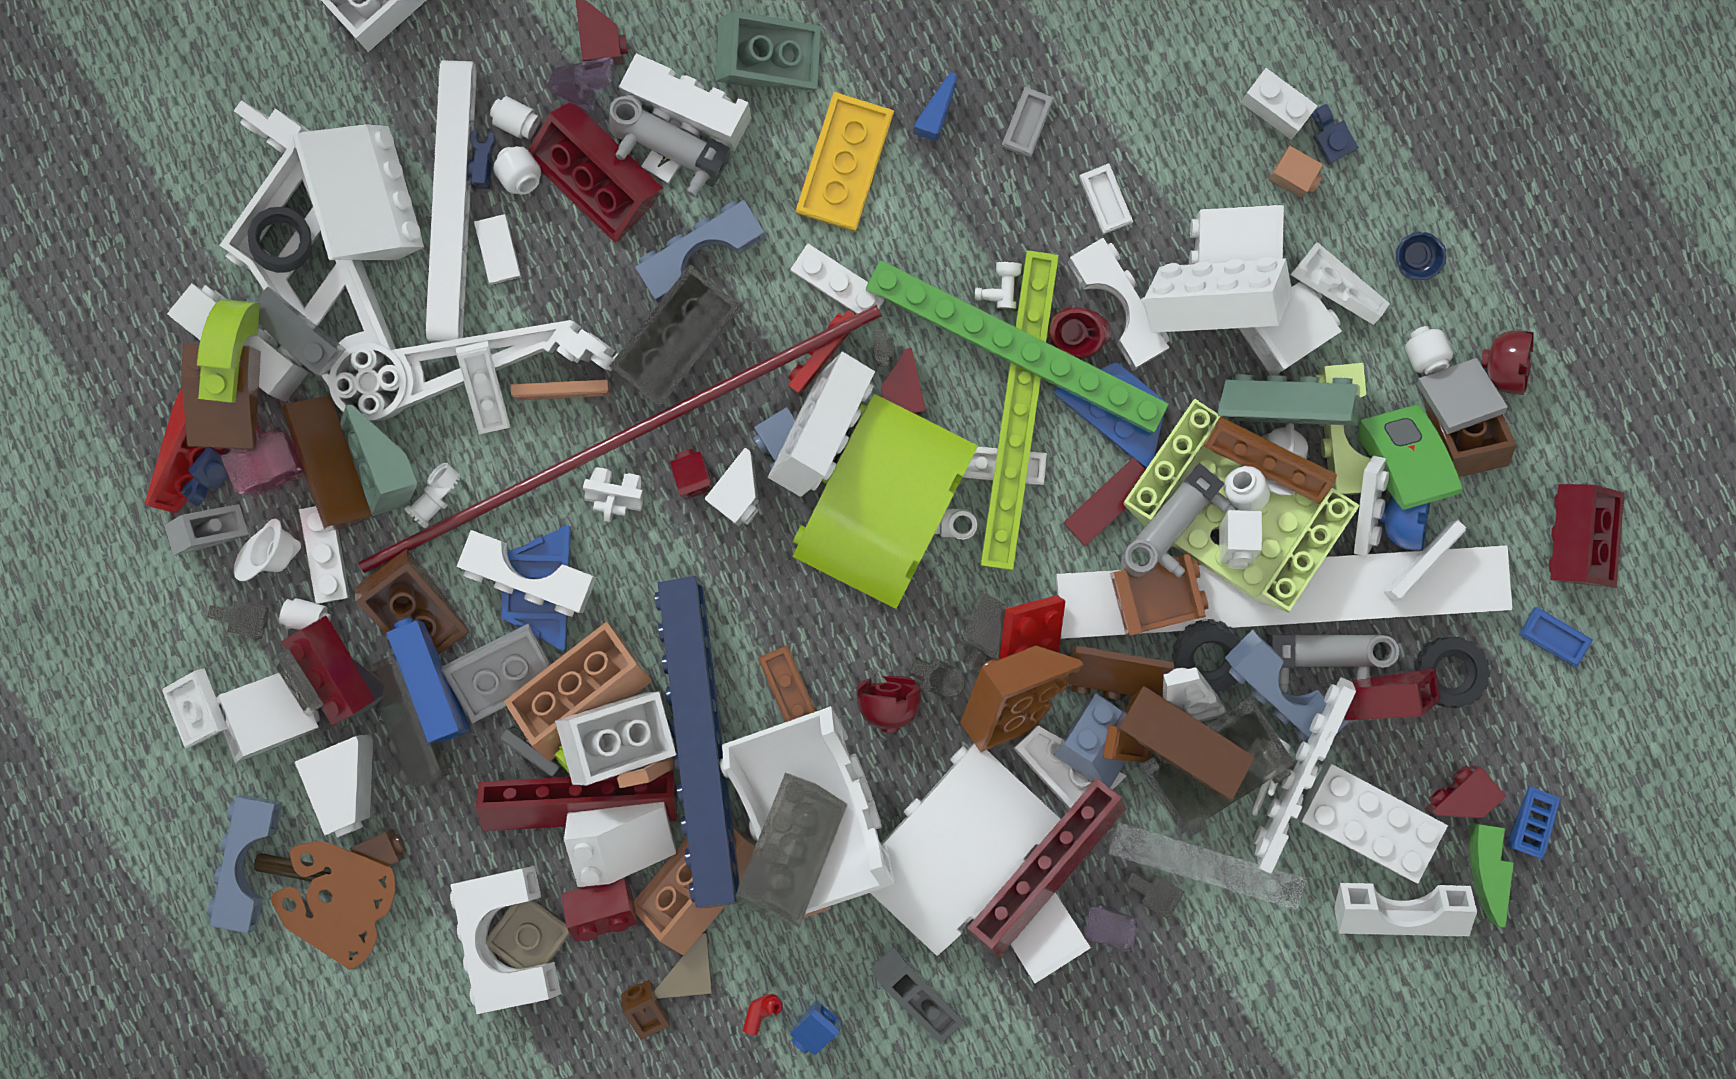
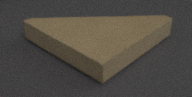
(690, 974)

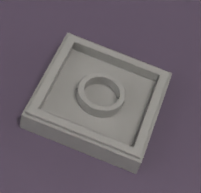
(1462, 395)

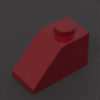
(599, 35)
(903, 385)
(691, 474)

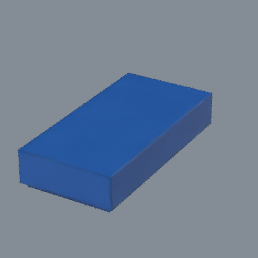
(1555, 637)

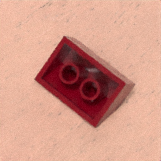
(1586, 535)
(329, 670)

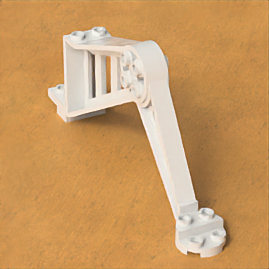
(376, 340)

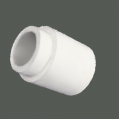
(514, 117)
(301, 613)

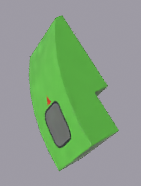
(1414, 456)

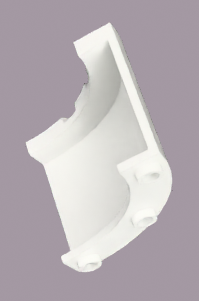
(817, 752)
(961, 846)

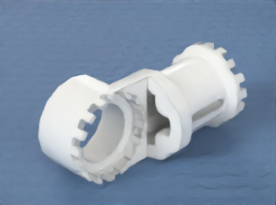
(439, 484)
(946, 527)

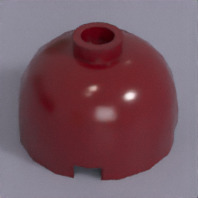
(1509, 361)
(889, 703)

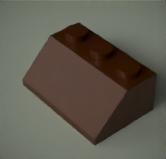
(1116, 673)

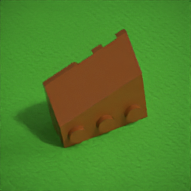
(1015, 695)

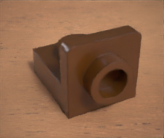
(643, 1010)

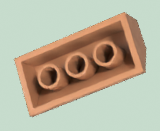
(667, 903)

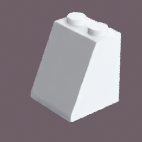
(1237, 234)
(1301, 330)
(262, 717)
(340, 784)
(1049, 940)

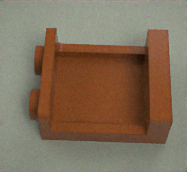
(1159, 597)

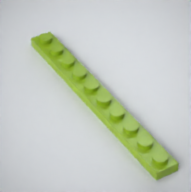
(1018, 418)

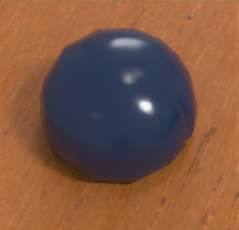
(1420, 256)

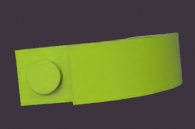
(221, 347)

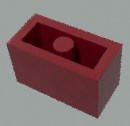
(599, 910)

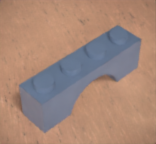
(733, 228)
(1260, 666)
(235, 903)

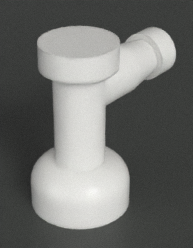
(1005, 295)

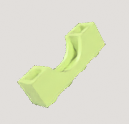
(1340, 455)

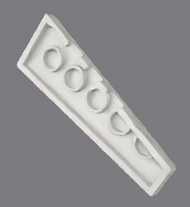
(1272, 838)

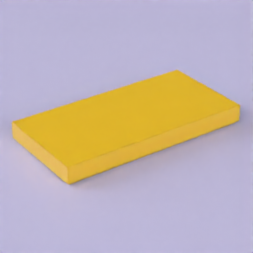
(844, 161)

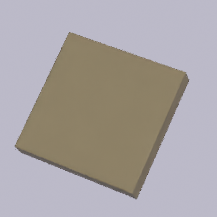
(527, 935)

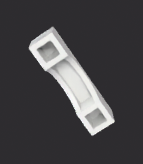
(1099, 269)
(489, 559)
(1442, 912)

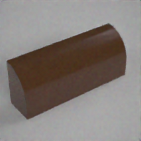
(327, 462)
(1185, 742)

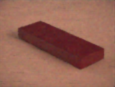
(1104, 504)

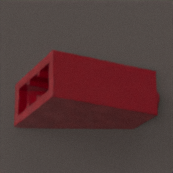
(1394, 695)

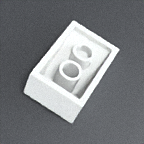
(617, 841)

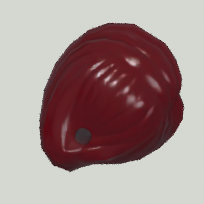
(1071, 328)

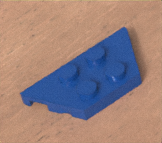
(1126, 436)
(537, 561)

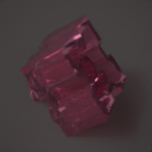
(266, 466)

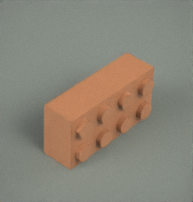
(584, 678)

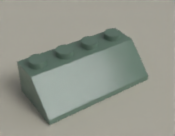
(1290, 401)

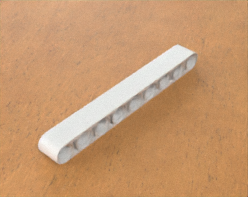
(450, 201)

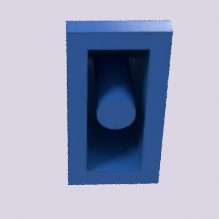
(815, 1029)

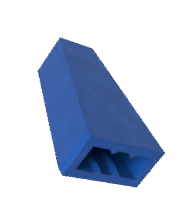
(428, 688)

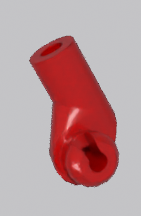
(759, 1009)

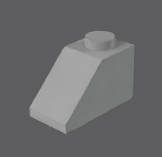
(205, 529)

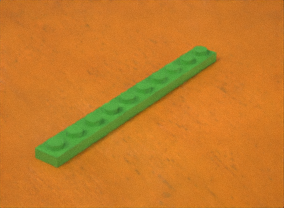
(1016, 347)

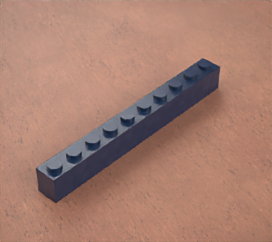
(698, 742)

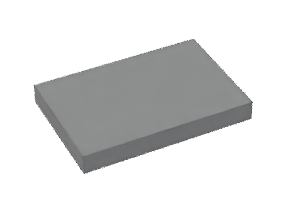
(495, 672)

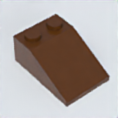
(219, 422)
(1477, 447)
(407, 591)

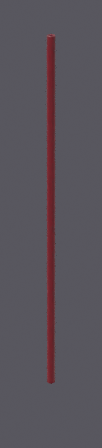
(621, 438)

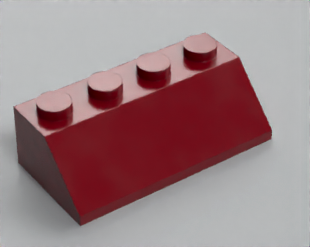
(585, 168)

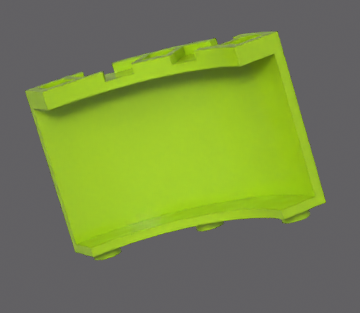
(884, 500)

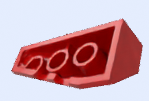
(173, 463)

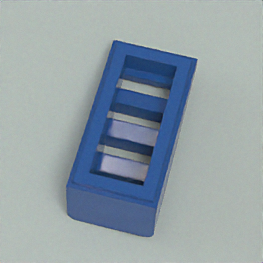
(933, 117)
(1519, 828)

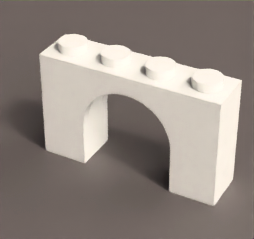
(492, 982)

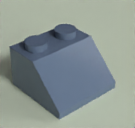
(1086, 738)

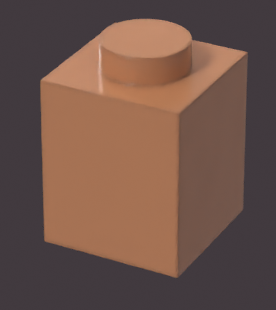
(1297, 172)

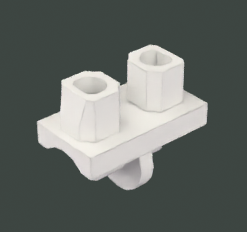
(613, 498)

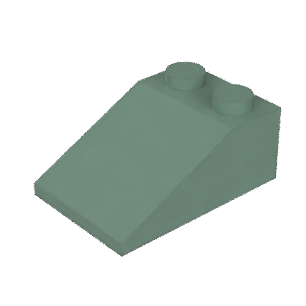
(767, 52)
(380, 464)

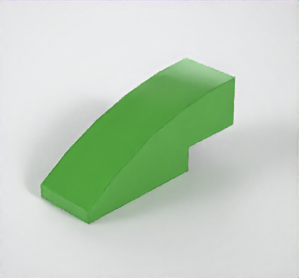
(1490, 872)

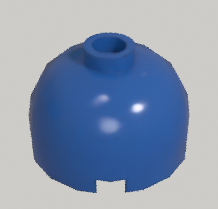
(1407, 526)

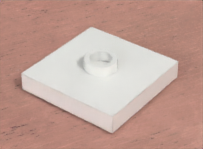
(194, 708)

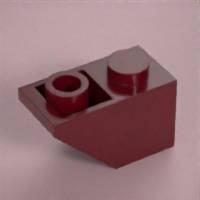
(1468, 796)

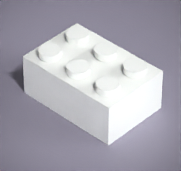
(615, 738)

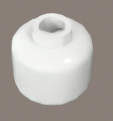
(517, 170)
(1428, 350)
(1247, 489)

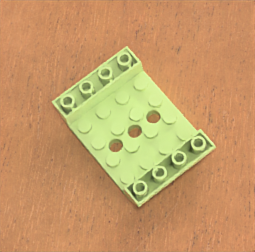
(1294, 528)

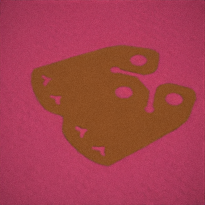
(352, 908)

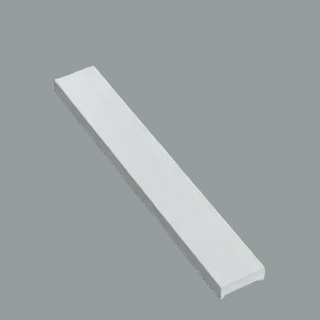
(1339, 591)

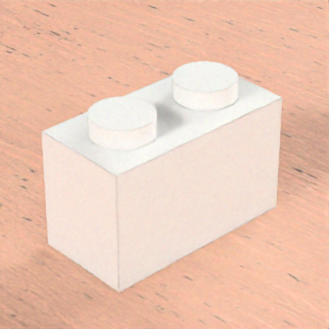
(1278, 103)
(1240, 538)

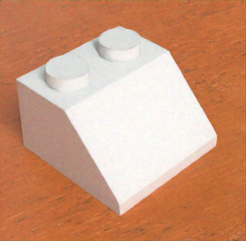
(737, 491)

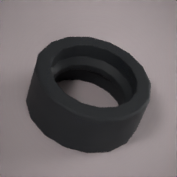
(279, 215)

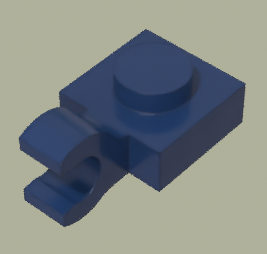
(1335, 139)
(481, 167)
(207, 471)

